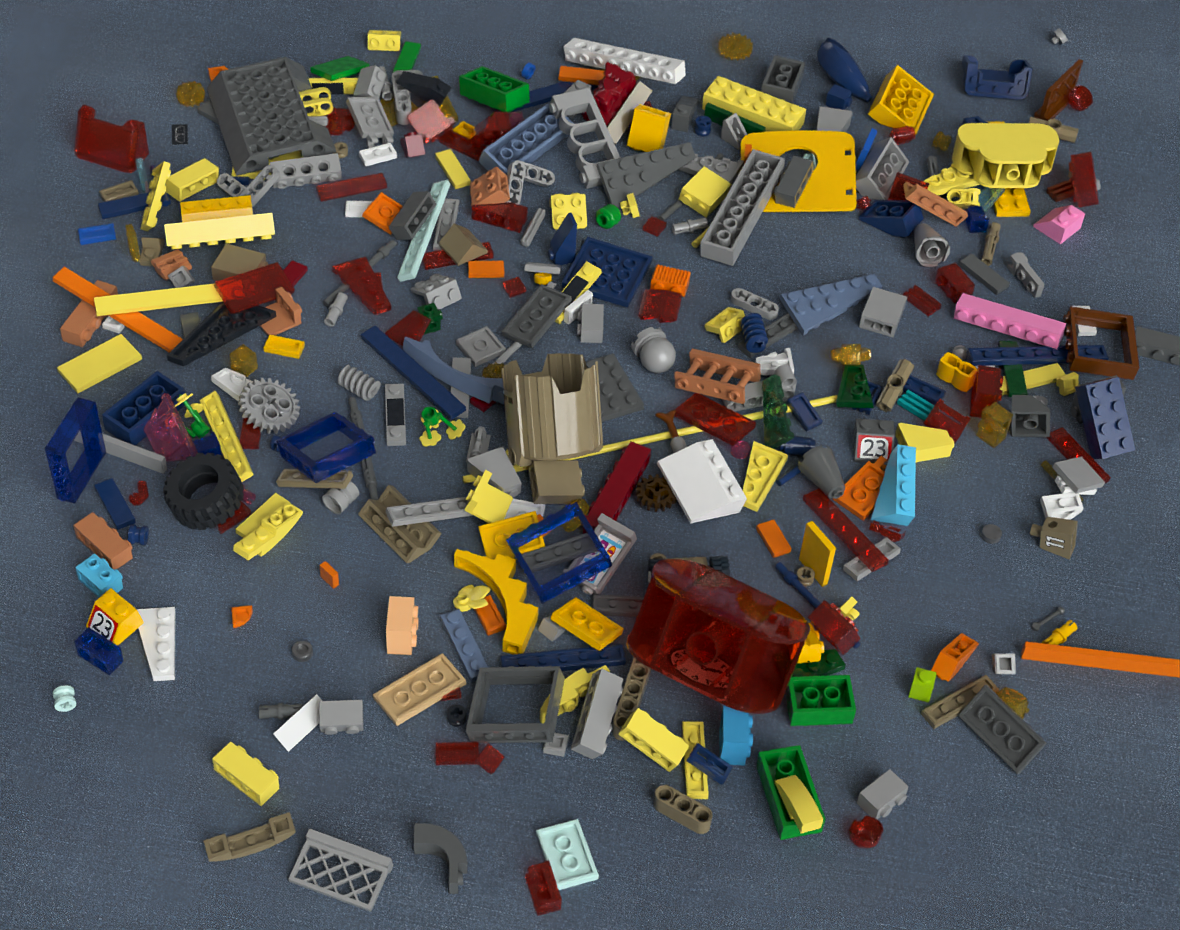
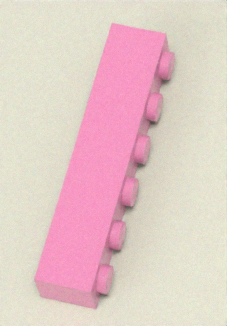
(1009, 321)

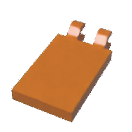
(863, 489)

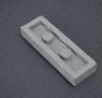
(858, 570)

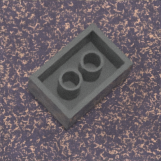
(783, 78)

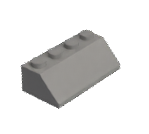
(880, 169)

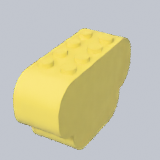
(1005, 153)

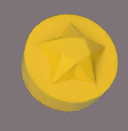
(542, 278)

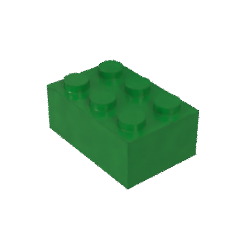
(820, 700)

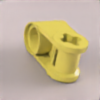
(965, 197)

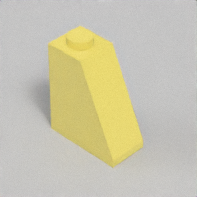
(929, 442)

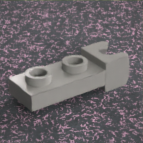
(1026, 274)

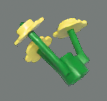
(432, 418)
(199, 427)

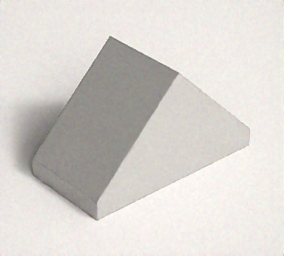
(733, 131)

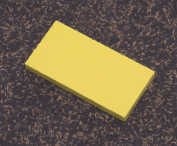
(99, 363)

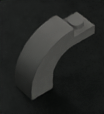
(444, 844)

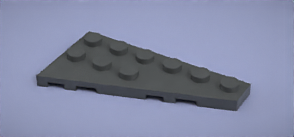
(641, 171)

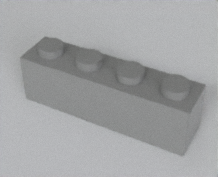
(597, 714)

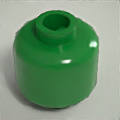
(608, 216)

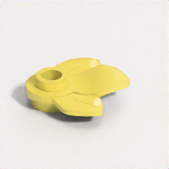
(471, 597)

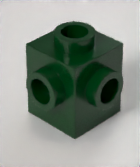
(434, 314)

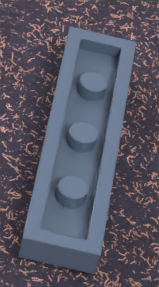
(463, 643)

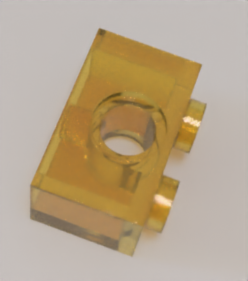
(994, 424)

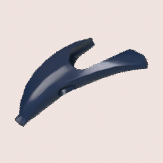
(843, 68)

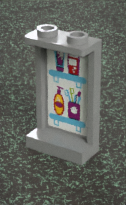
(617, 542)

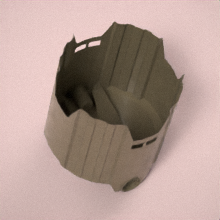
(552, 410)

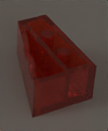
(1083, 179)

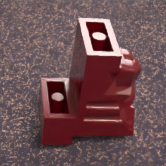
(612, 91)

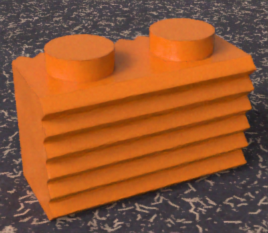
(670, 279)

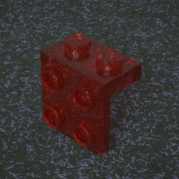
(430, 122)

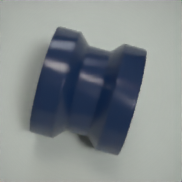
(702, 126)
(138, 534)

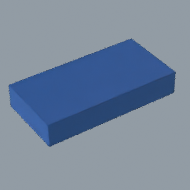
(96, 234)

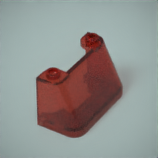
(109, 143)

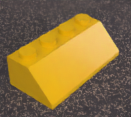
(216, 208)

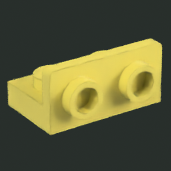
(384, 40)
(726, 323)

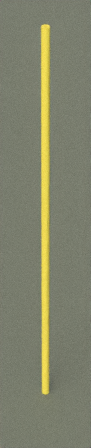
(665, 435)

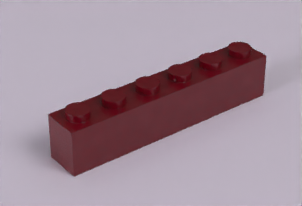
(620, 483)

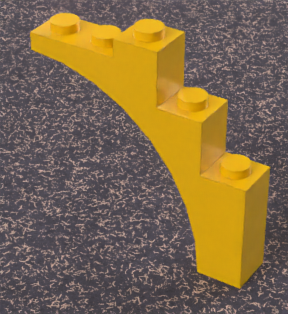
(511, 593)

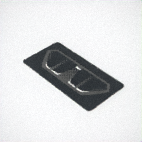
(179, 134)

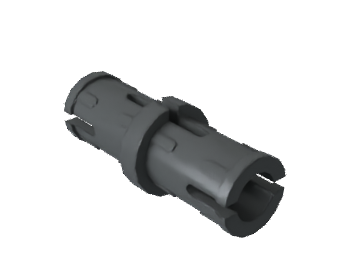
(278, 711)

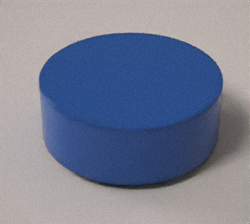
(528, 71)

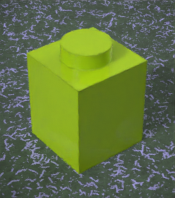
(922, 684)

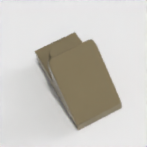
(151, 249)

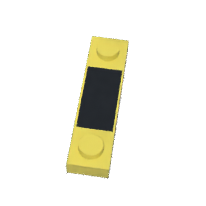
(338, 86)
(580, 284)

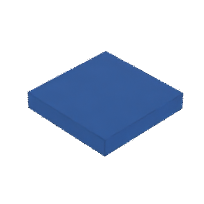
(865, 149)

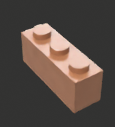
(103, 540)

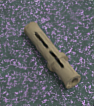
(991, 238)

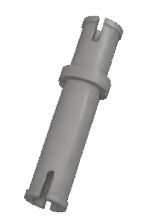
(386, 89)

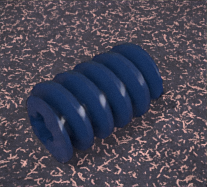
(754, 332)

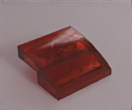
(660, 305)

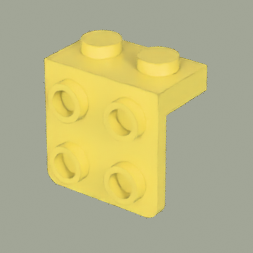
(564, 204)
(487, 501)

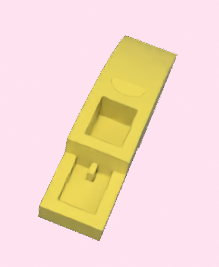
(271, 531)
(574, 687)

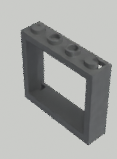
(519, 731)

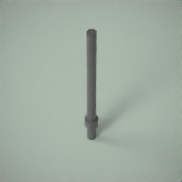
(382, 253)

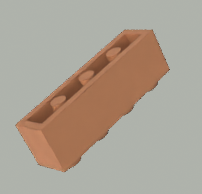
(83, 320)

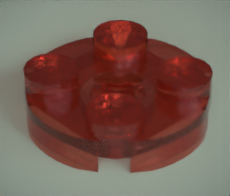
(344, 119)

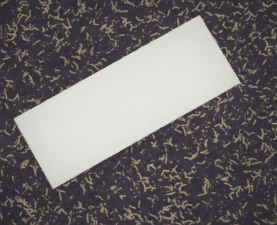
(299, 724)

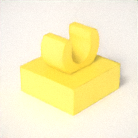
(630, 206)
(1067, 383)
(847, 610)

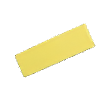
(799, 804)

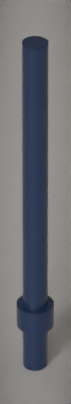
(792, 579)

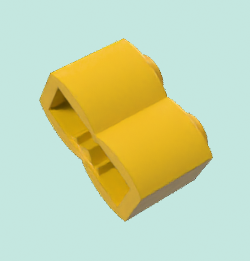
(955, 371)

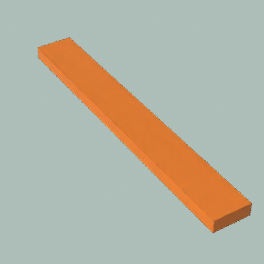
(134, 320)
(1101, 659)

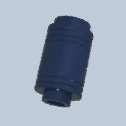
(798, 446)

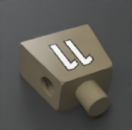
(1057, 536)

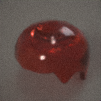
(1080, 98)
(866, 832)

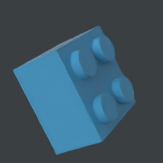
(735, 736)

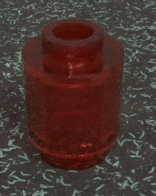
(902, 134)

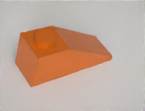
(954, 657)

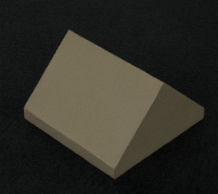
(461, 245)

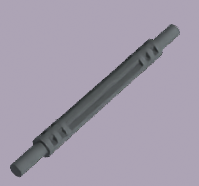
(366, 464)

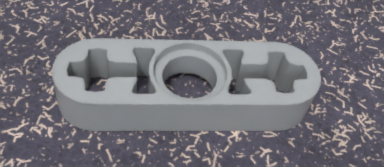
(750, 297)

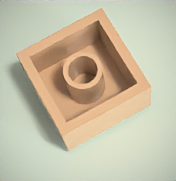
(401, 625)

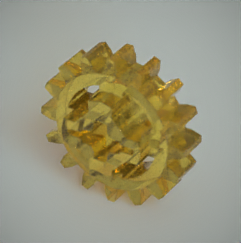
(735, 46)
(851, 354)

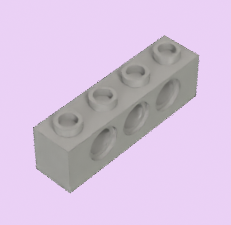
(312, 165)

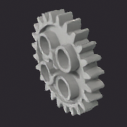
(263, 405)

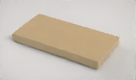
(419, 689)

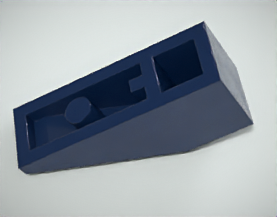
(563, 243)

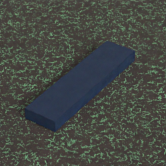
(124, 205)

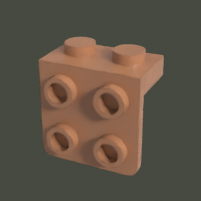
(287, 314)

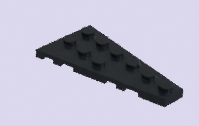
(217, 331)

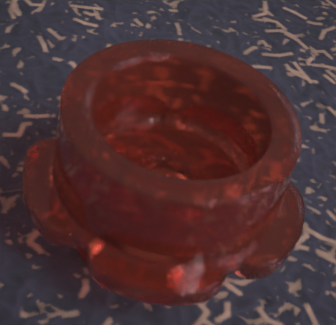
(863, 202)

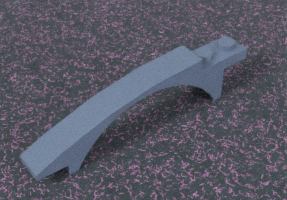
(478, 387)

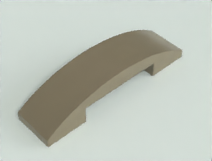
(251, 841)

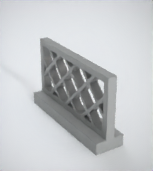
(348, 852)

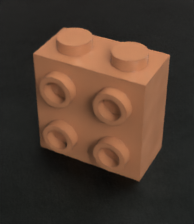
(490, 188)

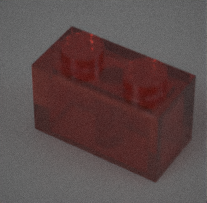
(954, 282)

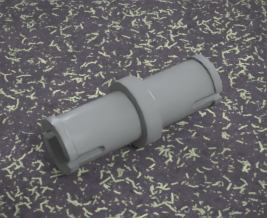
(689, 226)
(335, 309)

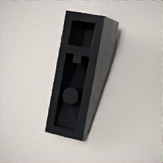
(424, 87)

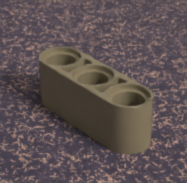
(678, 800)

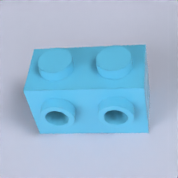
(99, 576)

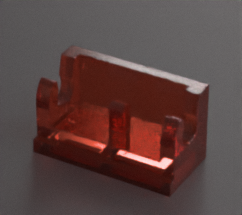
(543, 888)

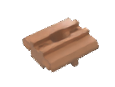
(175, 259)

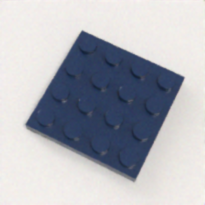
(620, 269)

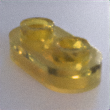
(574, 523)

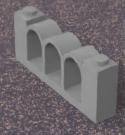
(575, 103)

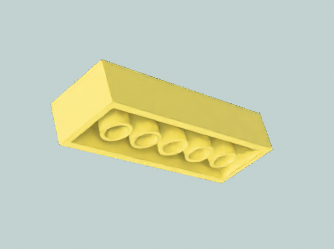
(754, 105)
(219, 230)

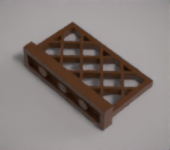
(1057, 95)

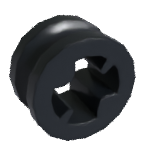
(456, 721)

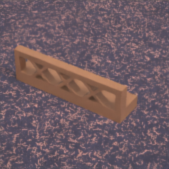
(934, 204)

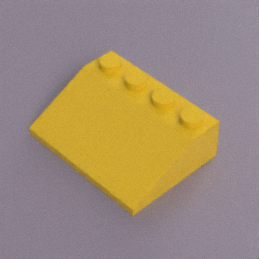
(900, 100)

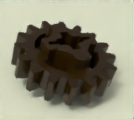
(655, 493)

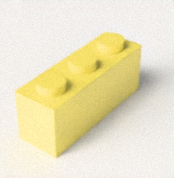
(192, 179)
(654, 739)
(246, 773)

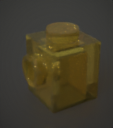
(243, 360)

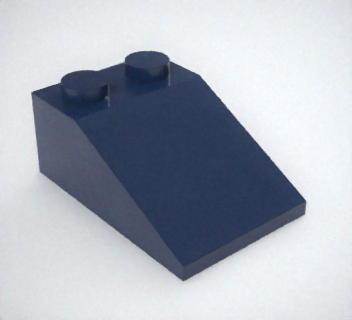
(893, 216)

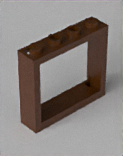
(1108, 321)

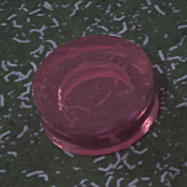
(740, 450)

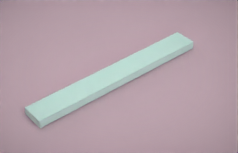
(420, 241)

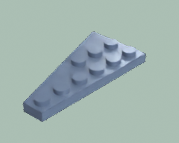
(825, 302)

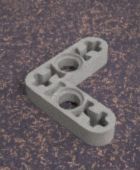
(522, 175)
(245, 191)

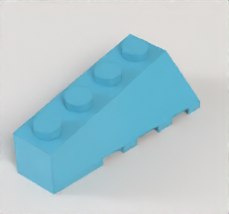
(897, 490)

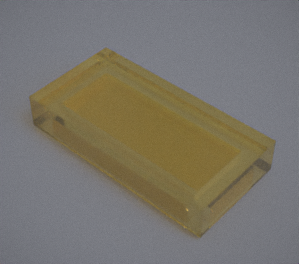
(132, 242)

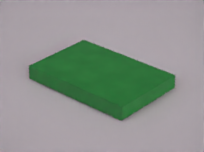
(339, 68)

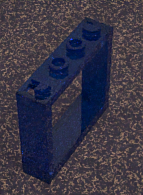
(81, 417)
(360, 449)
(571, 578)

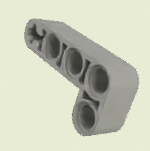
(401, 98)
(754, 390)

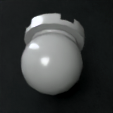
(654, 350)

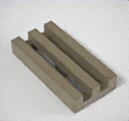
(119, 191)

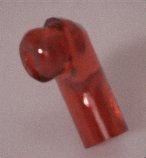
(142, 494)

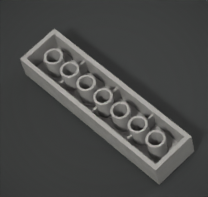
(742, 207)

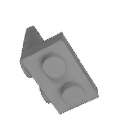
(438, 290)

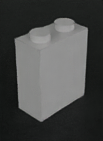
(883, 312)

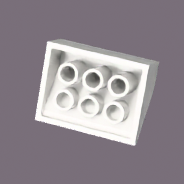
(702, 482)

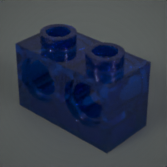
(99, 651)

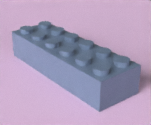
(525, 141)

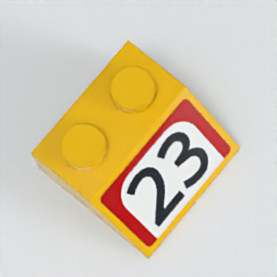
(114, 617)

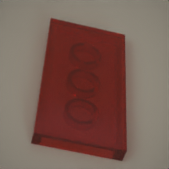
(253, 287)
(715, 419)

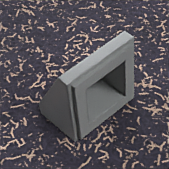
(181, 277)
(550, 628)
(1004, 663)

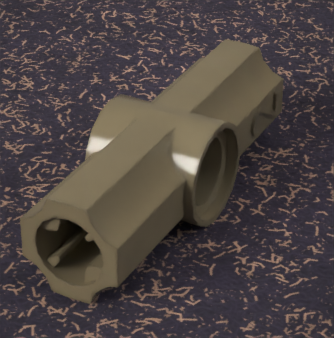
(1064, 132)
(891, 393)

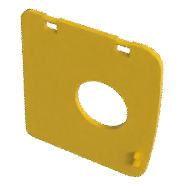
(830, 178)

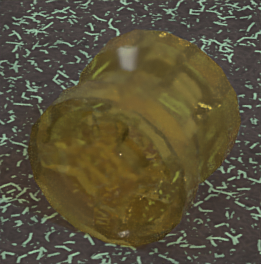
(942, 141)

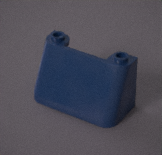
(997, 83)

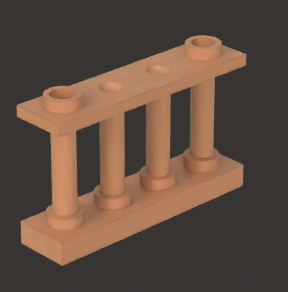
(722, 365)

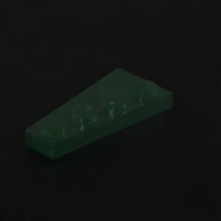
(774, 412)

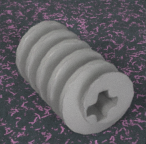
(358, 383)

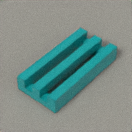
(918, 402)

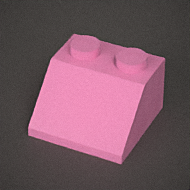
(1061, 223)

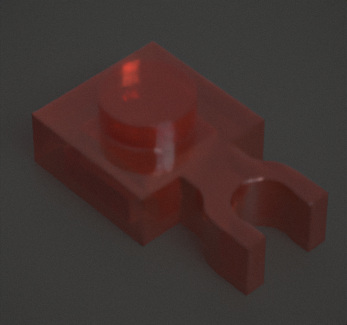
(891, 532)

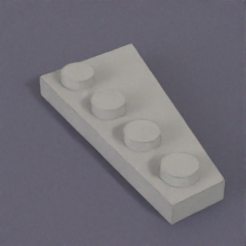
(724, 168)

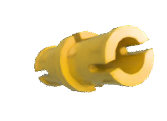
(1060, 634)

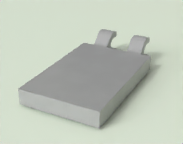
(370, 119)

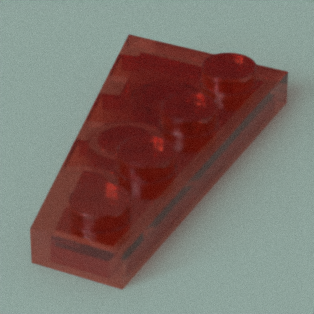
(364, 283)

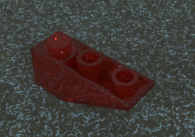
(503, 215)

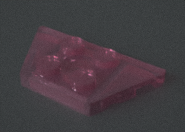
(169, 433)

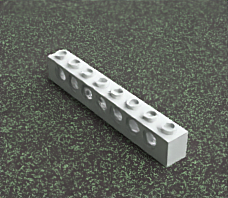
(637, 62)

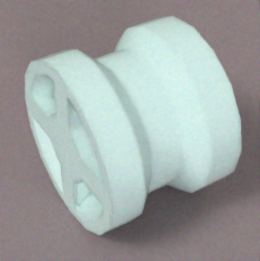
(64, 698)

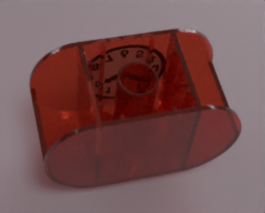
(718, 636)

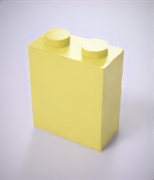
(705, 191)

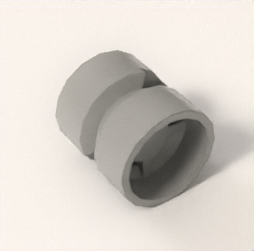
(339, 499)

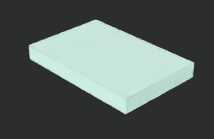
(567, 853)

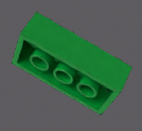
(494, 89)
(781, 764)

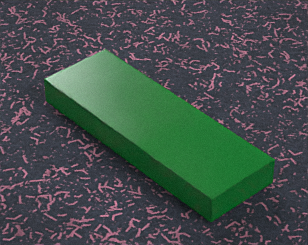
(408, 56)

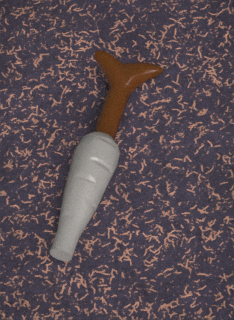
(677, 442)

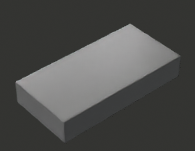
(542, 268)

